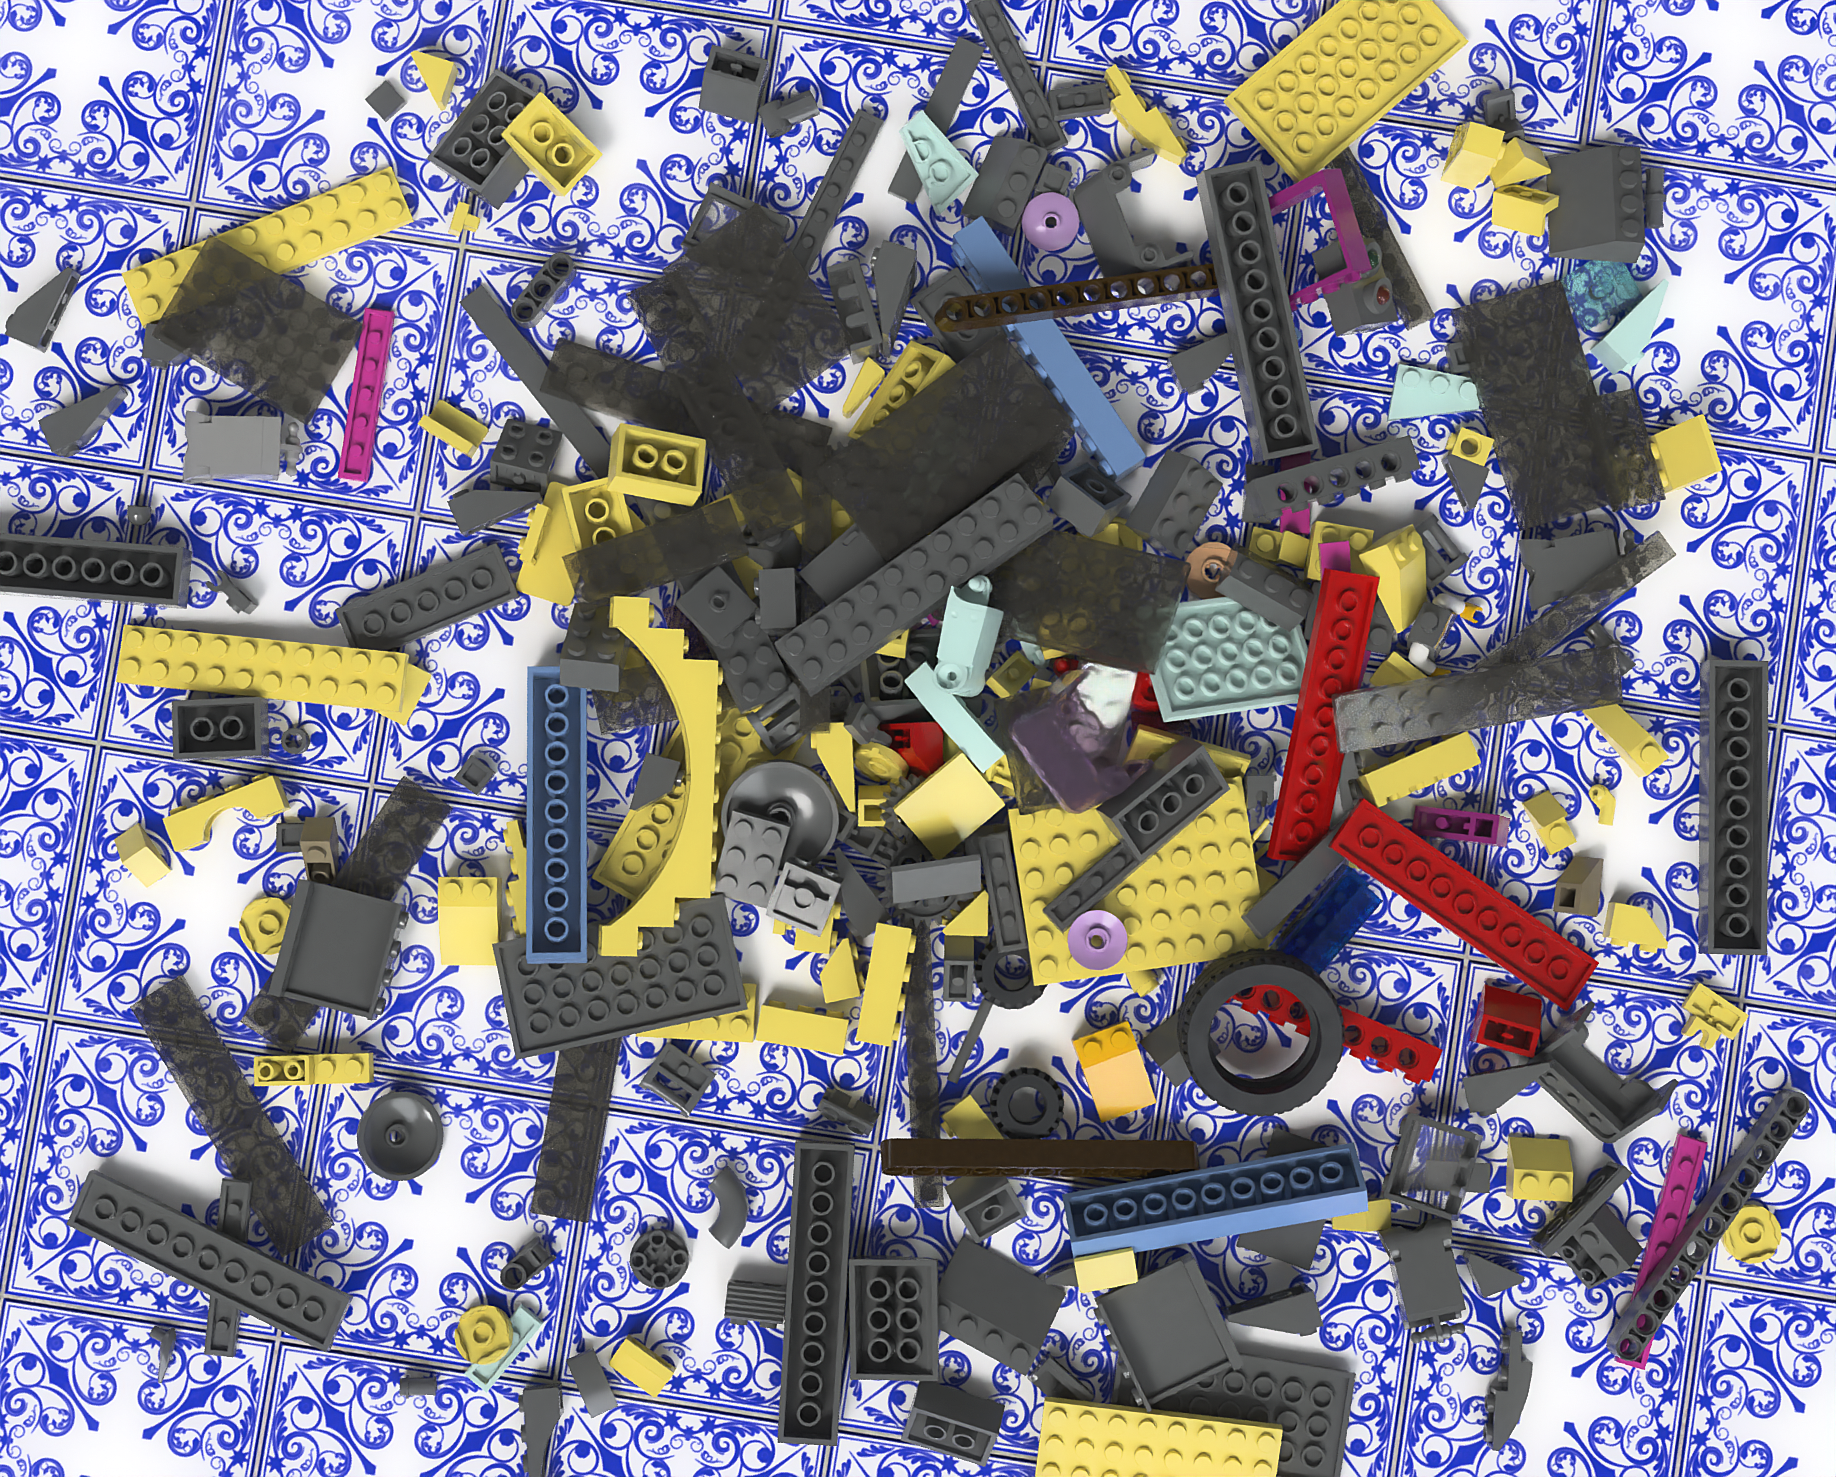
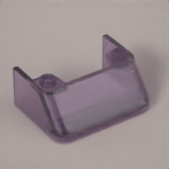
(1058, 758)

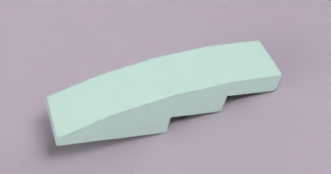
(955, 719)

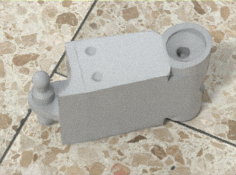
(237, 448)

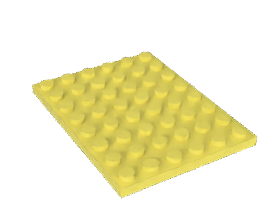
(1173, 907)

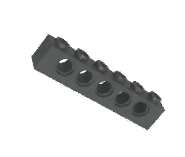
(1397, 453)

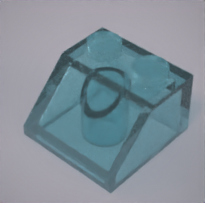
(1600, 292)

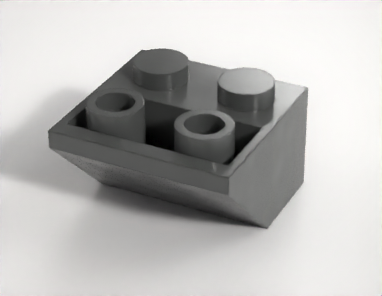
(733, 84)
(1600, 1248)

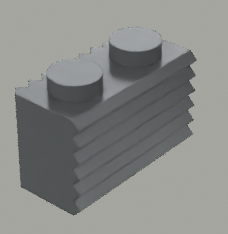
(755, 1302)

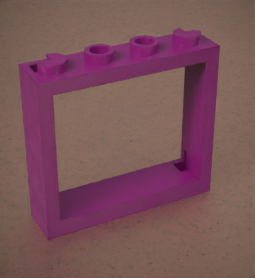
(1345, 224)

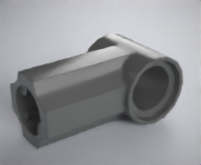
(782, 115)

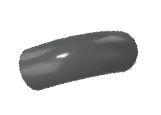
(733, 1208)

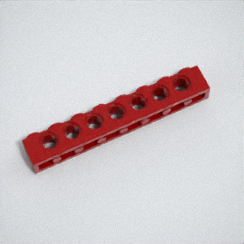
(1423, 1054)

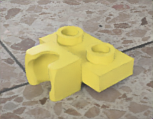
(1711, 1015)

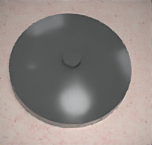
(791, 795)

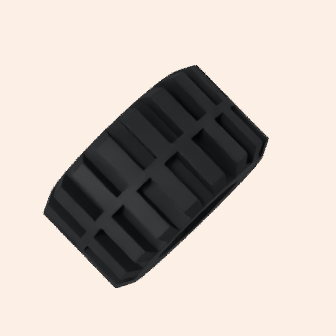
(993, 991)
(1022, 1078)

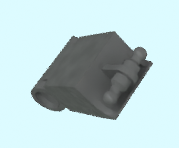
(1568, 562)
(1425, 1278)

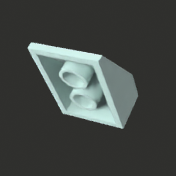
(1625, 341)

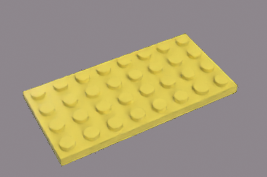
(1342, 78)
(648, 834)
(1131, 1442)

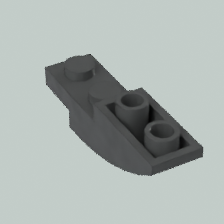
(1507, 1401)

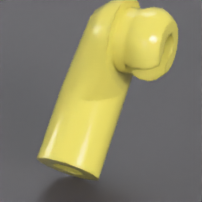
(1605, 802)

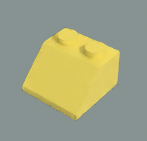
(1539, 1169)

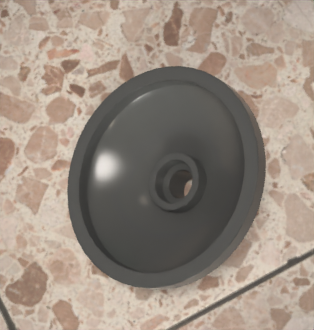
(417, 1141)

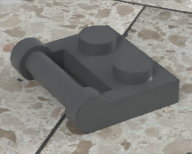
(1436, 567)
(783, 729)
(684, 1072)

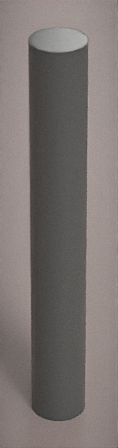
(969, 1041)

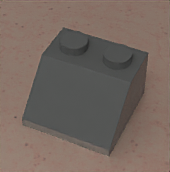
(1087, 499)
(985, 1204)

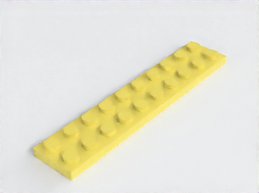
(283, 238)
(262, 668)

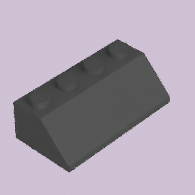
(1164, 798)

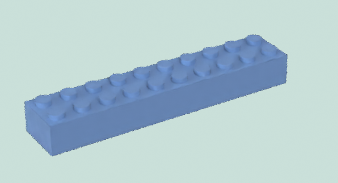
(1050, 356)
(556, 819)
(1217, 1201)

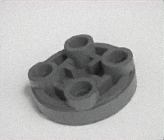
(659, 1258)

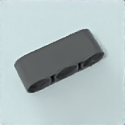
(545, 276)

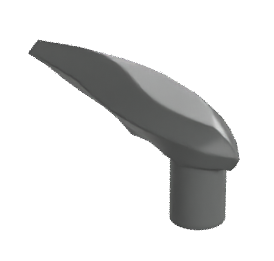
(167, 1345)

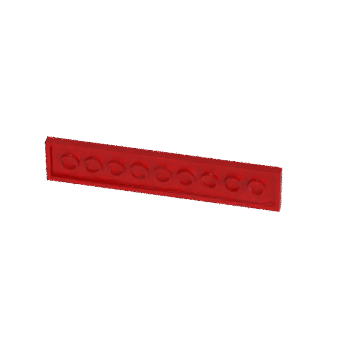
(1312, 755)
(1463, 904)

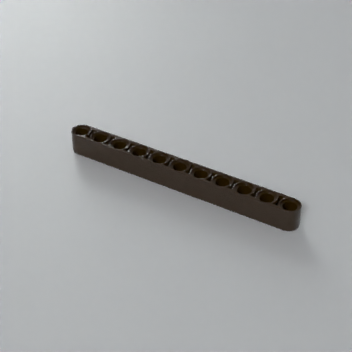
(1075, 300)
(1037, 1157)

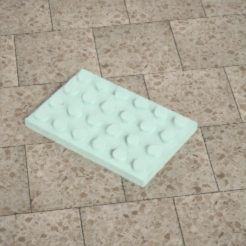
(1226, 661)

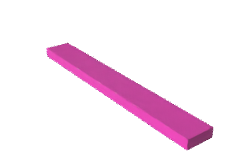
(1668, 1221)

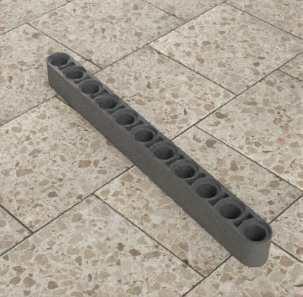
(1694, 1228)

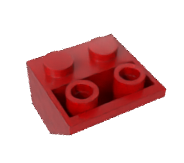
(918, 745)
(1507, 1021)

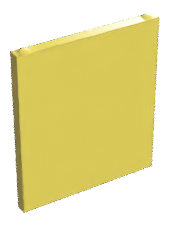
(949, 806)

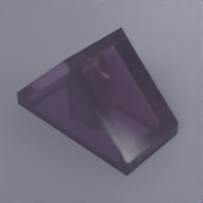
(677, 620)

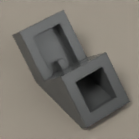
(1501, 114)

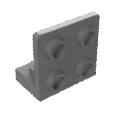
(524, 456)

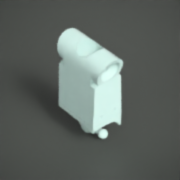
(967, 639)

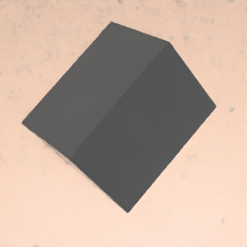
(1165, 1050)

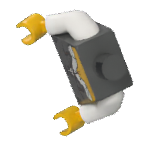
(1432, 629)

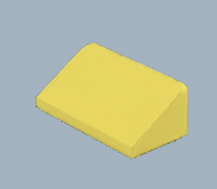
(1106, 1270)

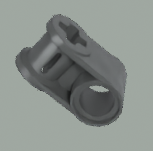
(527, 1263)

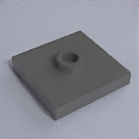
(716, 605)

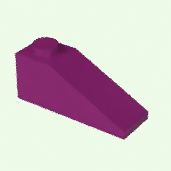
(1461, 826)

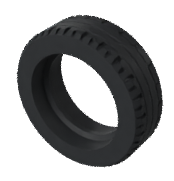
(1296, 1083)

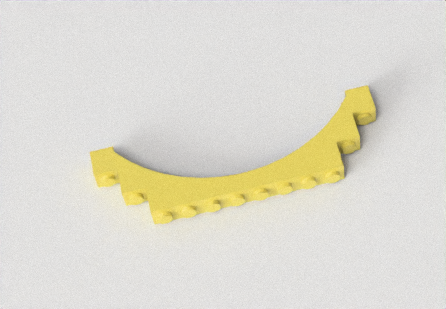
(694, 695)

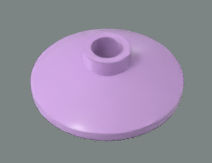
(1039, 210)
(1112, 935)

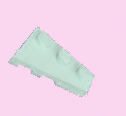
(937, 161)
(1429, 392)

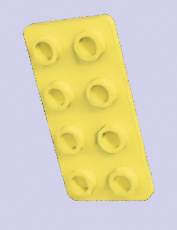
(542, 550)

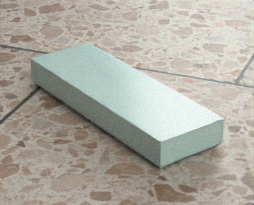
(524, 1327)

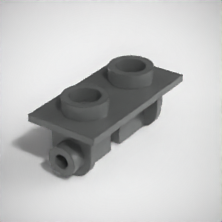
(858, 1119)

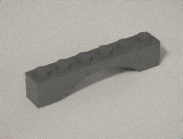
(542, 1411)

